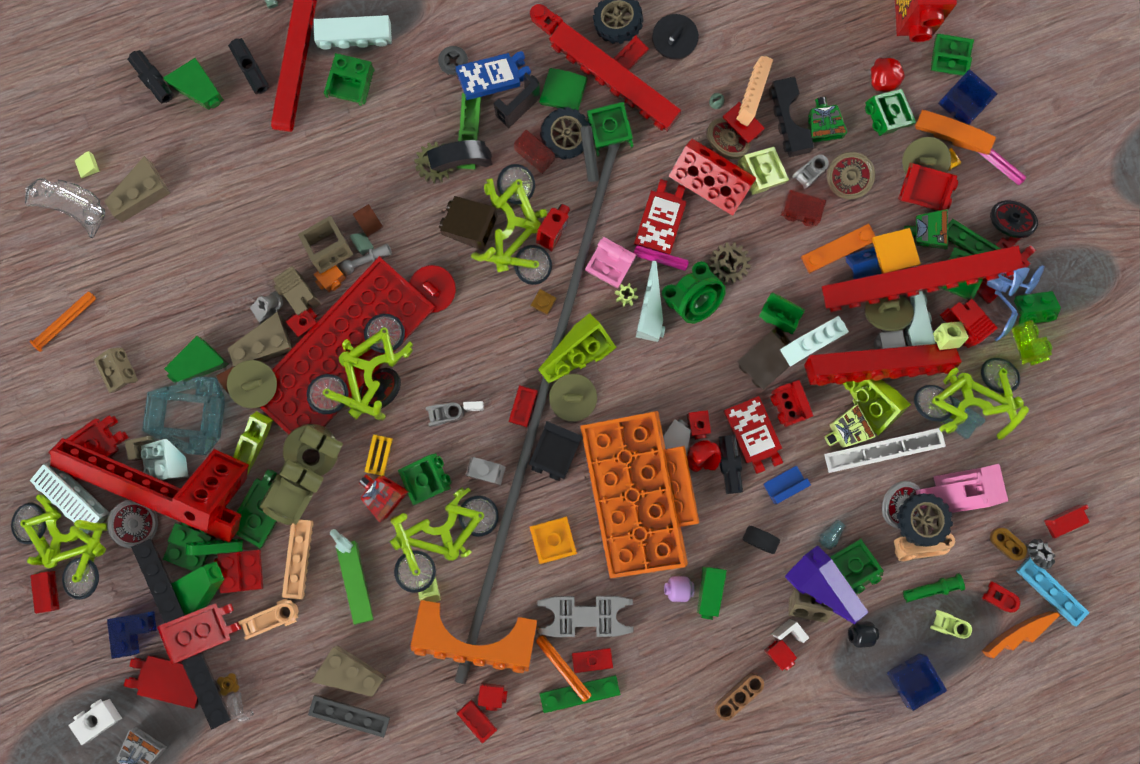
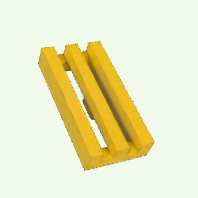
(377, 459)

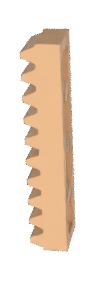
(754, 90)
(297, 559)

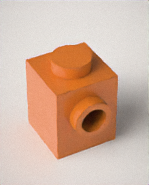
(329, 279)

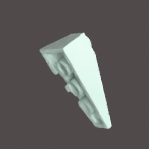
(651, 315)

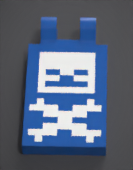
(492, 75)

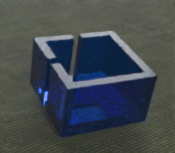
(968, 97)
(916, 681)

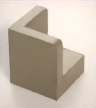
(134, 449)

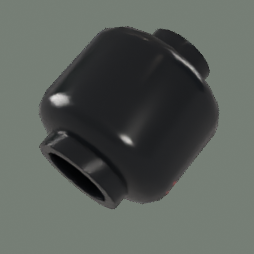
(863, 634)

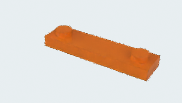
(838, 248)

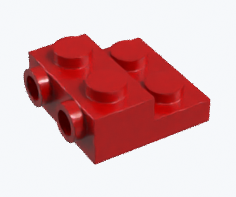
(240, 571)

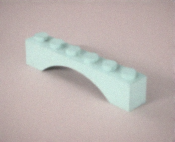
(919, 330)

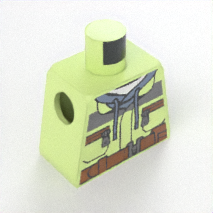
(849, 428)

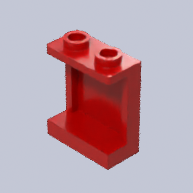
(928, 187)

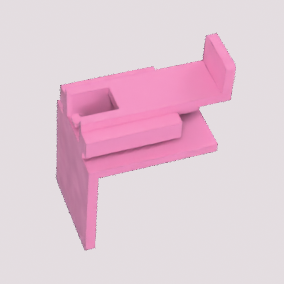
(969, 489)

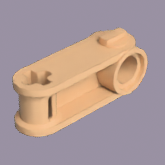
(907, 551)
(269, 619)

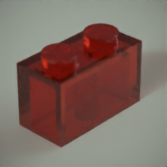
(534, 151)
(803, 208)

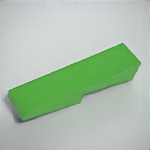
(469, 123)
(355, 585)

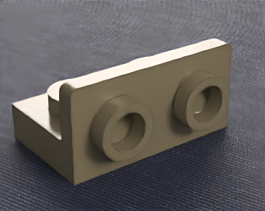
(115, 369)

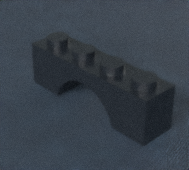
(796, 139)

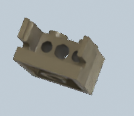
(296, 290)

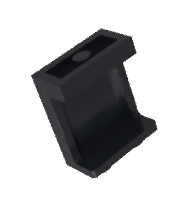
(521, 104)
(555, 451)

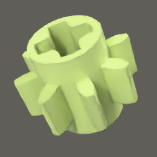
(631, 295)

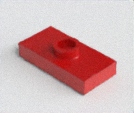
(631, 53)
(523, 406)
(592, 660)
(476, 721)

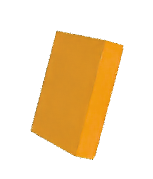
(896, 251)
(553, 540)

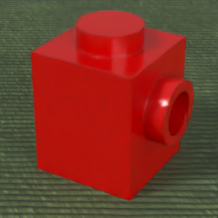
(302, 322)
(699, 424)
(492, 696)

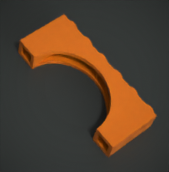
(434, 639)

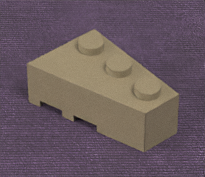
(137, 191)
(263, 342)
(348, 673)

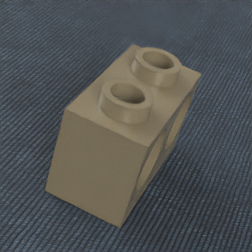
(806, 607)

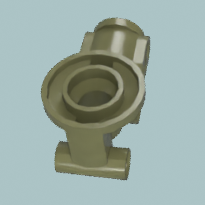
(300, 479)

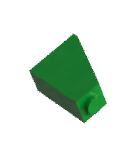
(195, 84)
(195, 361)
(198, 587)
(711, 592)

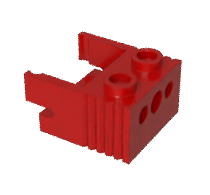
(975, 321)
(797, 402)

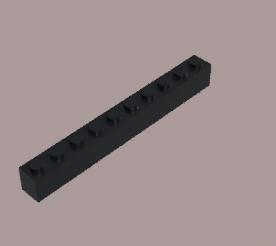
(170, 609)

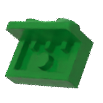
(1037, 307)
(781, 313)

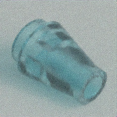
(831, 535)

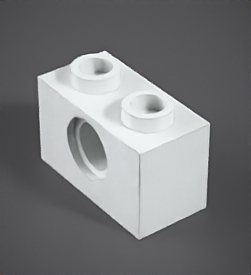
(106, 717)

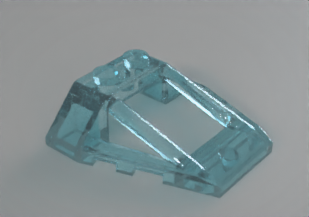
(207, 392)

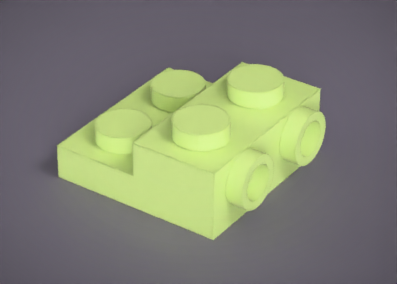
(765, 167)

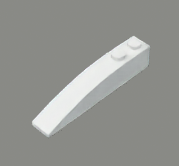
(884, 450)

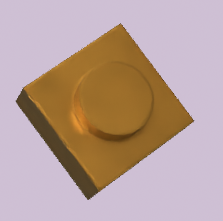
(543, 302)

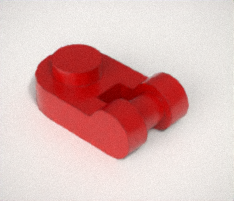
(540, 14)
(1007, 601)

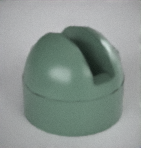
(717, 104)

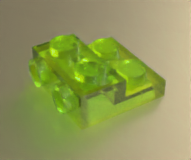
(1029, 345)

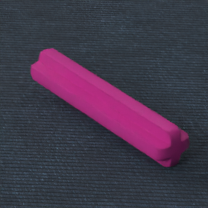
(1005, 167)
(661, 258)

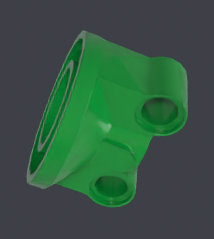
(695, 294)

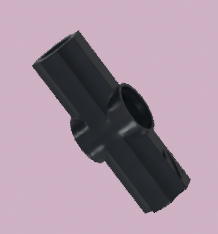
(253, 74)
(150, 76)
(730, 464)

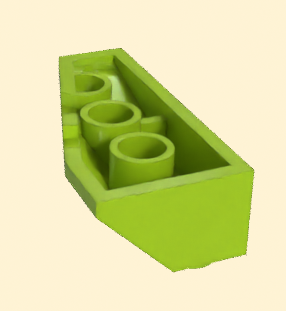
(581, 345)
(878, 403)

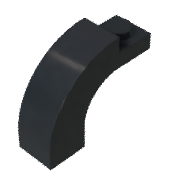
(459, 154)

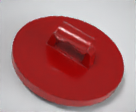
(435, 285)

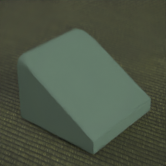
(361, 242)

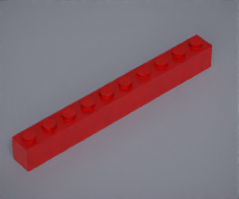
(922, 278)
(132, 484)

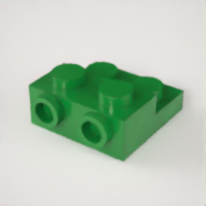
(889, 112)
(425, 478)
(176, 549)
(858, 566)

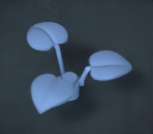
(1004, 283)

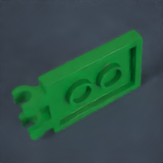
(254, 523)

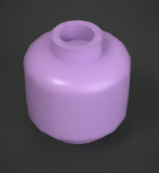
(679, 589)

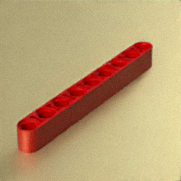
(293, 65)

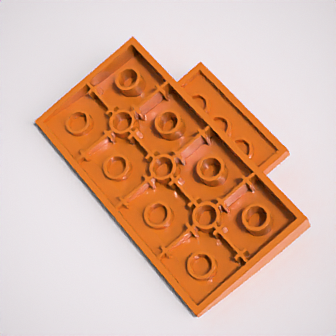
(639, 494)

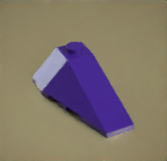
(822, 579)

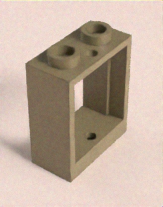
(339, 250)

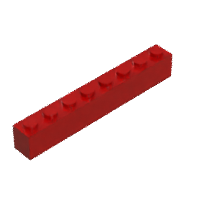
(615, 76)
(880, 364)

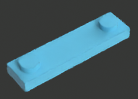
(1053, 592)

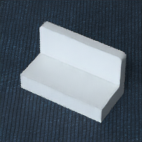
(791, 627)

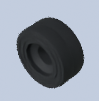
(761, 539)

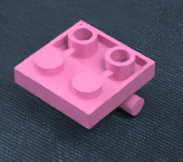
(610, 262)

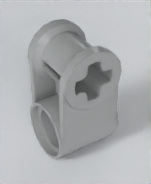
(809, 173)
(266, 306)
(443, 414)

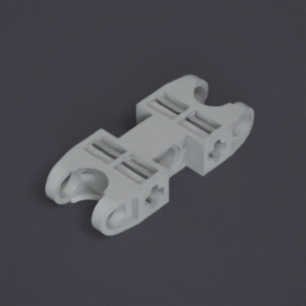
(585, 616)

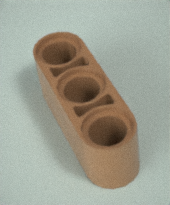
(729, 698)

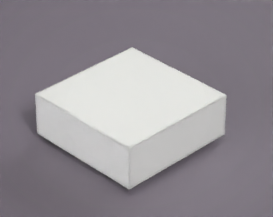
(474, 406)

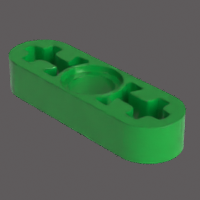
(214, 547)

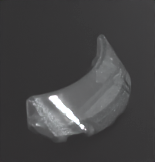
(69, 199)

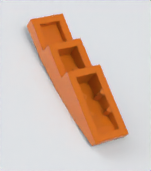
(957, 132)
(1027, 630)

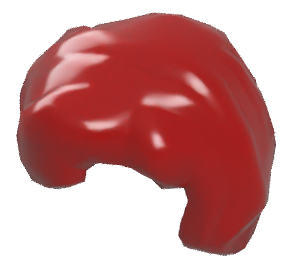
(886, 74)
(705, 455)

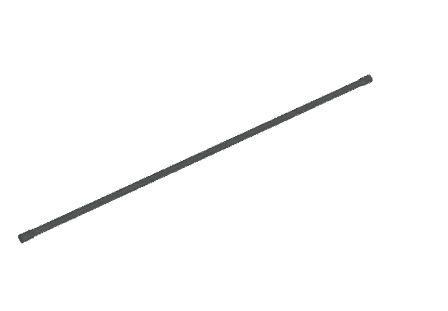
(464, 668)

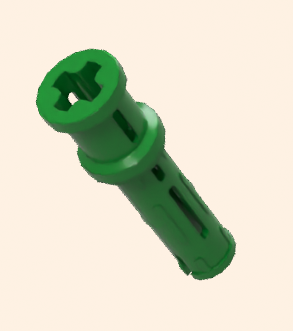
(942, 586)

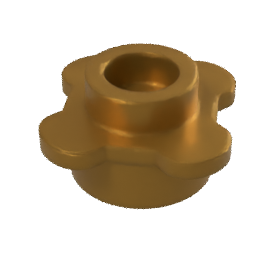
(222, 681)

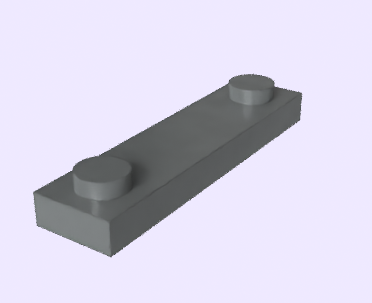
(349, 716)

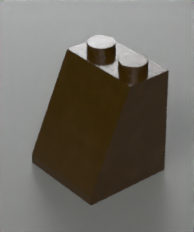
(468, 222)
(765, 359)

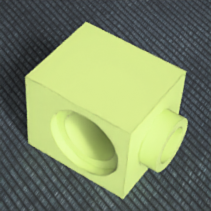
(950, 335)

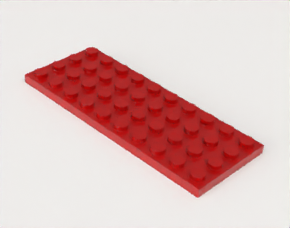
(318, 352)

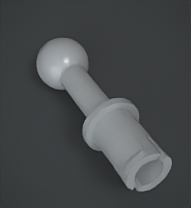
(347, 266)

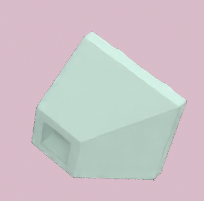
(163, 461)

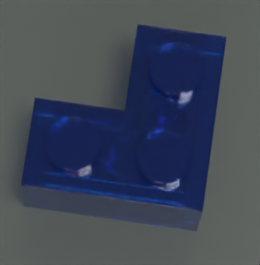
(124, 632)

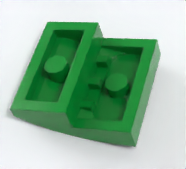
(951, 54)
(563, 89)

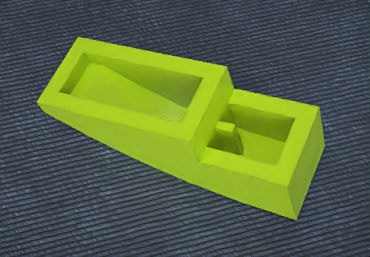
(253, 438)

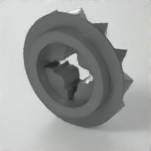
(452, 52)
(1042, 558)

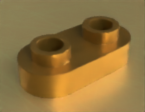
(1007, 543)

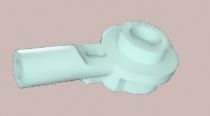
(343, 543)

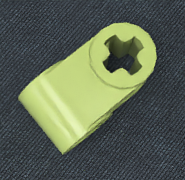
(948, 624)

